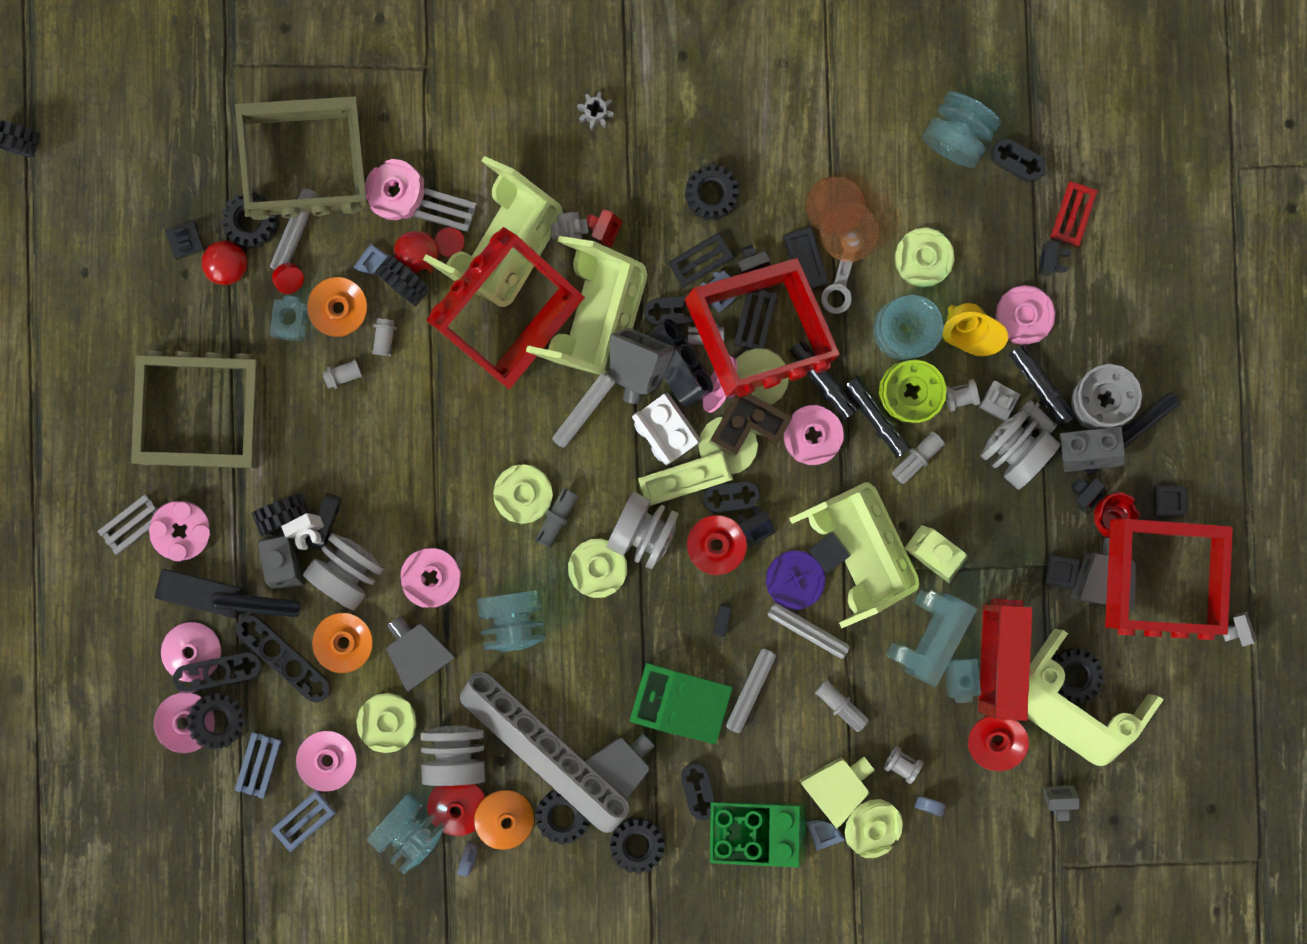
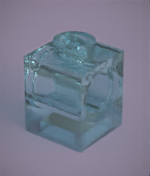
(289, 332)

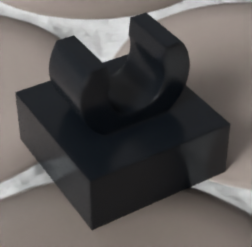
(185, 240)
(1049, 259)
(752, 260)
(1088, 494)
(757, 527)

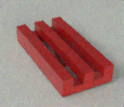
(1065, 237)

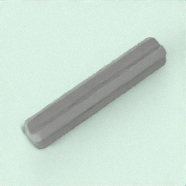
(292, 234)
(583, 409)
(808, 630)
(751, 690)

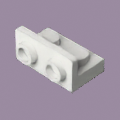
(666, 429)

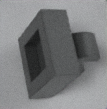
(1061, 800)

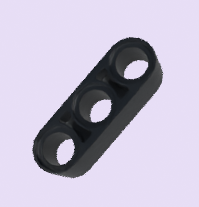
(685, 371)
(193, 591)

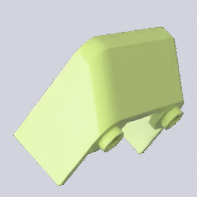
(524, 212)
(610, 304)
(877, 555)
(1069, 722)

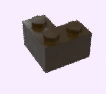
(745, 416)

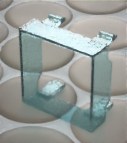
(939, 640)

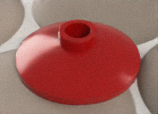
(703, 554)
(1002, 754)
(462, 796)

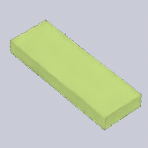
(686, 478)

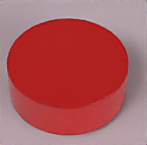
(450, 241)
(287, 278)

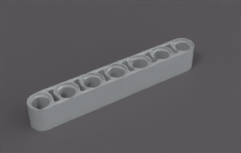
(544, 752)

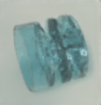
(962, 126)
(916, 313)
(511, 620)
(406, 834)

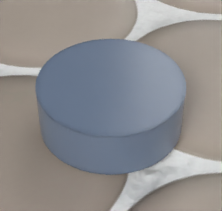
(930, 806)

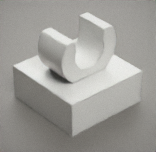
(302, 527)

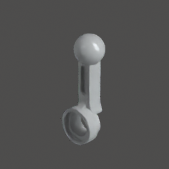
(840, 283)

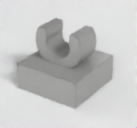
(999, 400)
(1241, 629)

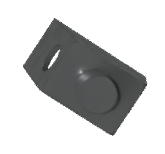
(638, 362)
(280, 561)
(1092, 579)
(416, 652)
(622, 763)

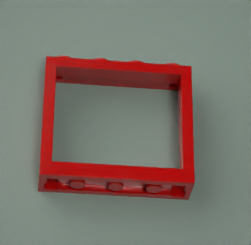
(805, 304)
(536, 334)
(1120, 573)
(1005, 659)

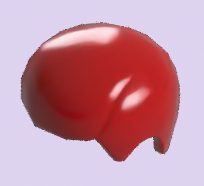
(413, 247)
(224, 263)
(1114, 506)

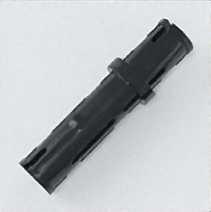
(826, 383)
(1042, 385)
(879, 419)

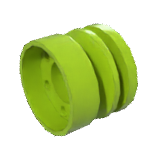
(928, 397)

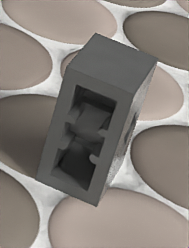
(1092, 449)

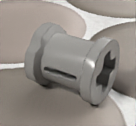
(962, 395)
(903, 765)

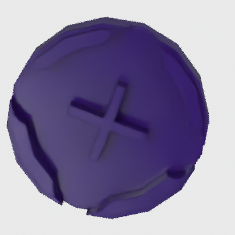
(795, 580)

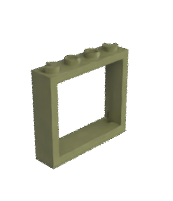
(299, 111)
(211, 360)

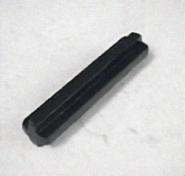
(255, 604)

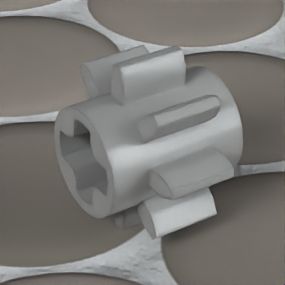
(590, 105)
(569, 226)

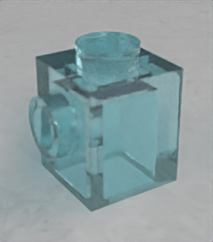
(962, 679)

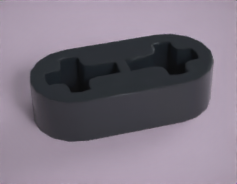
(1022, 154)
(667, 304)
(730, 489)
(328, 513)
(690, 791)

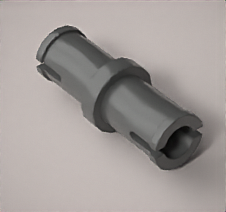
(556, 517)

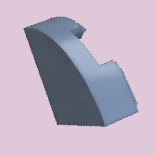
(370, 260)
(824, 833)
(468, 859)

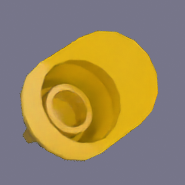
(973, 330)

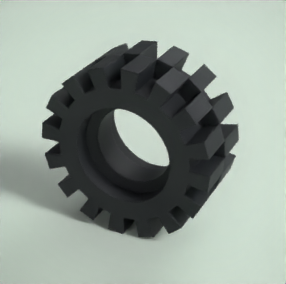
(18, 139)
(711, 174)
(240, 236)
(402, 280)
(273, 516)
(1093, 675)
(202, 734)
(549, 829)
(632, 863)

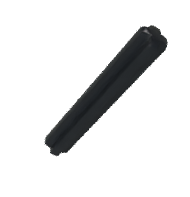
(1146, 420)

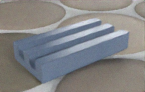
(250, 789)
(323, 803)

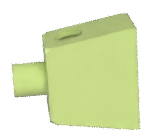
(936, 552)
(838, 788)

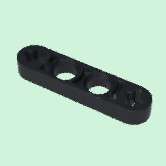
(281, 661)

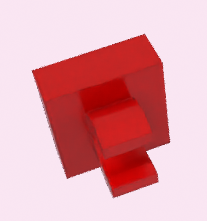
(604, 228)

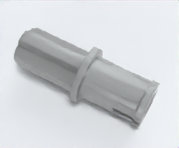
(918, 457)
(842, 706)

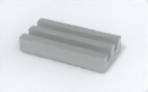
(450, 199)
(110, 539)

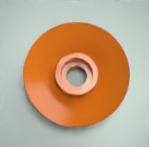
(326, 296)
(327, 646)
(494, 809)

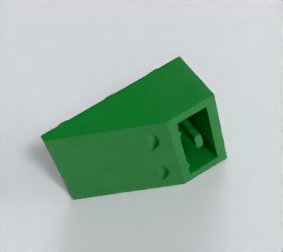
(680, 703)
(758, 833)

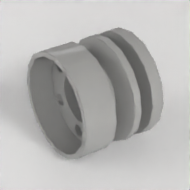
(1122, 394)
(1020, 449)
(642, 530)
(343, 571)
(452, 756)

